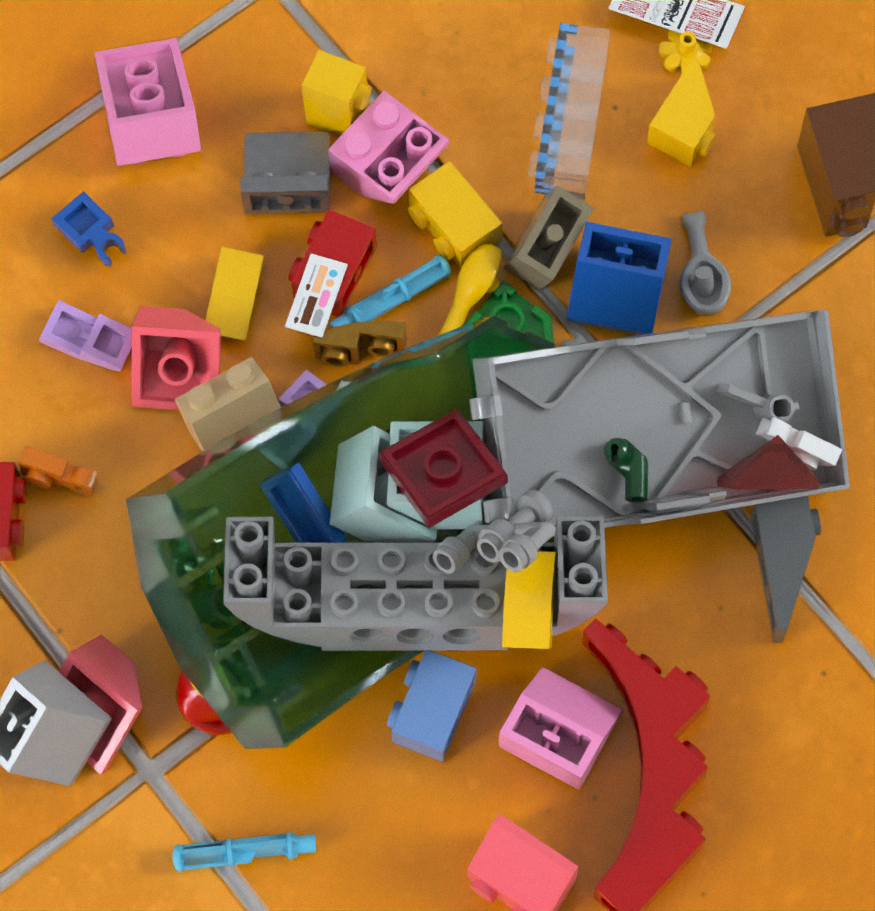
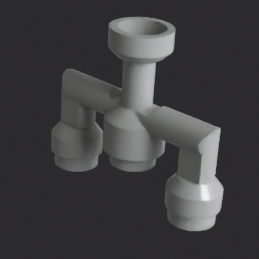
(509, 541)

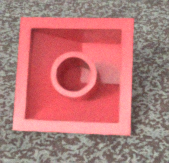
(171, 355)
(113, 685)

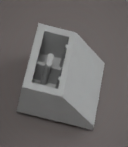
(48, 726)

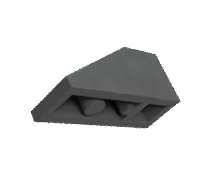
(784, 542)

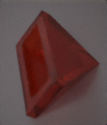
(769, 467)

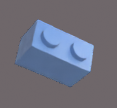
(432, 705)

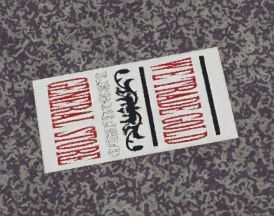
(707, 19)

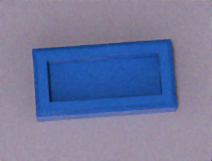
(300, 506)

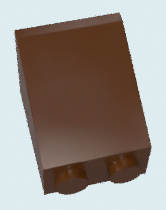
(840, 162)

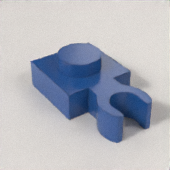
(88, 226)

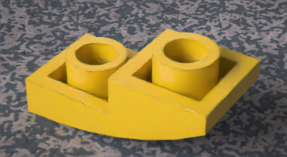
(234, 292)
(530, 604)

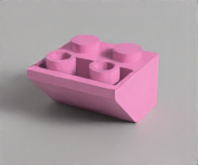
(385, 150)
(559, 727)

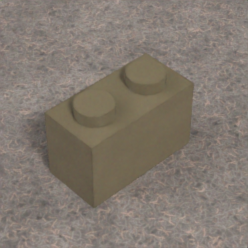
(548, 237)

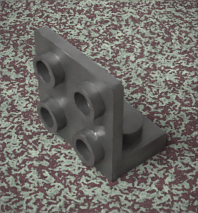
(286, 173)

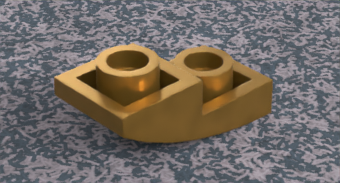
(344, 342)

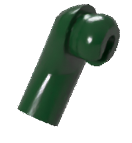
(631, 465)

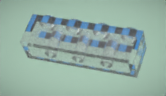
(571, 109)

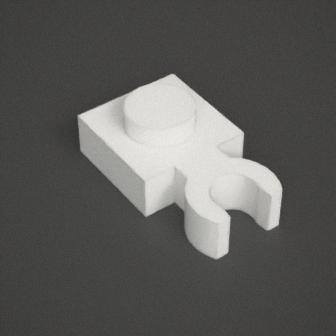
(808, 447)

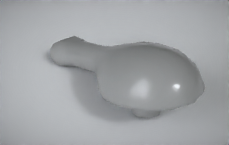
(704, 279)

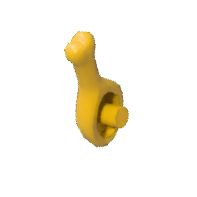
(473, 281)

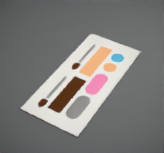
(316, 295)

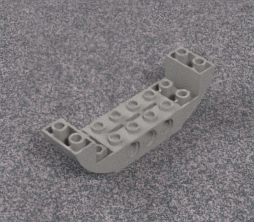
(394, 591)

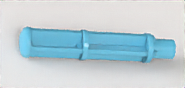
(396, 293)
(241, 850)

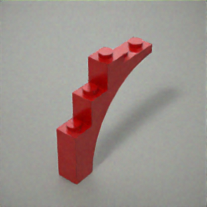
(670, 770)

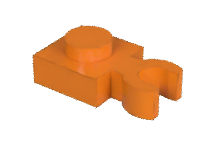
(47, 470)

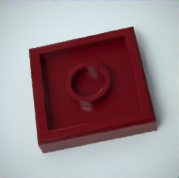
(443, 468)

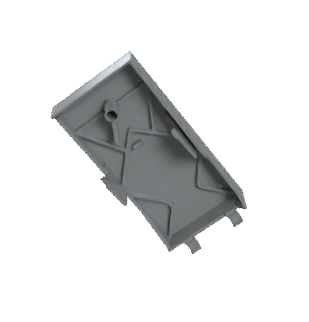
(677, 396)

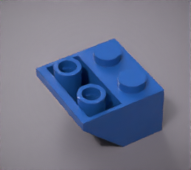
(618, 279)

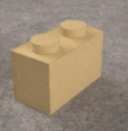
(227, 403)

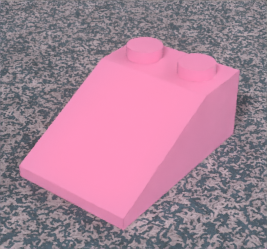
(148, 102)

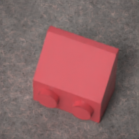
(520, 870)

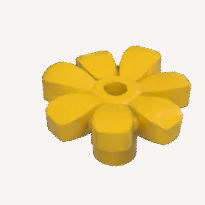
(683, 49)

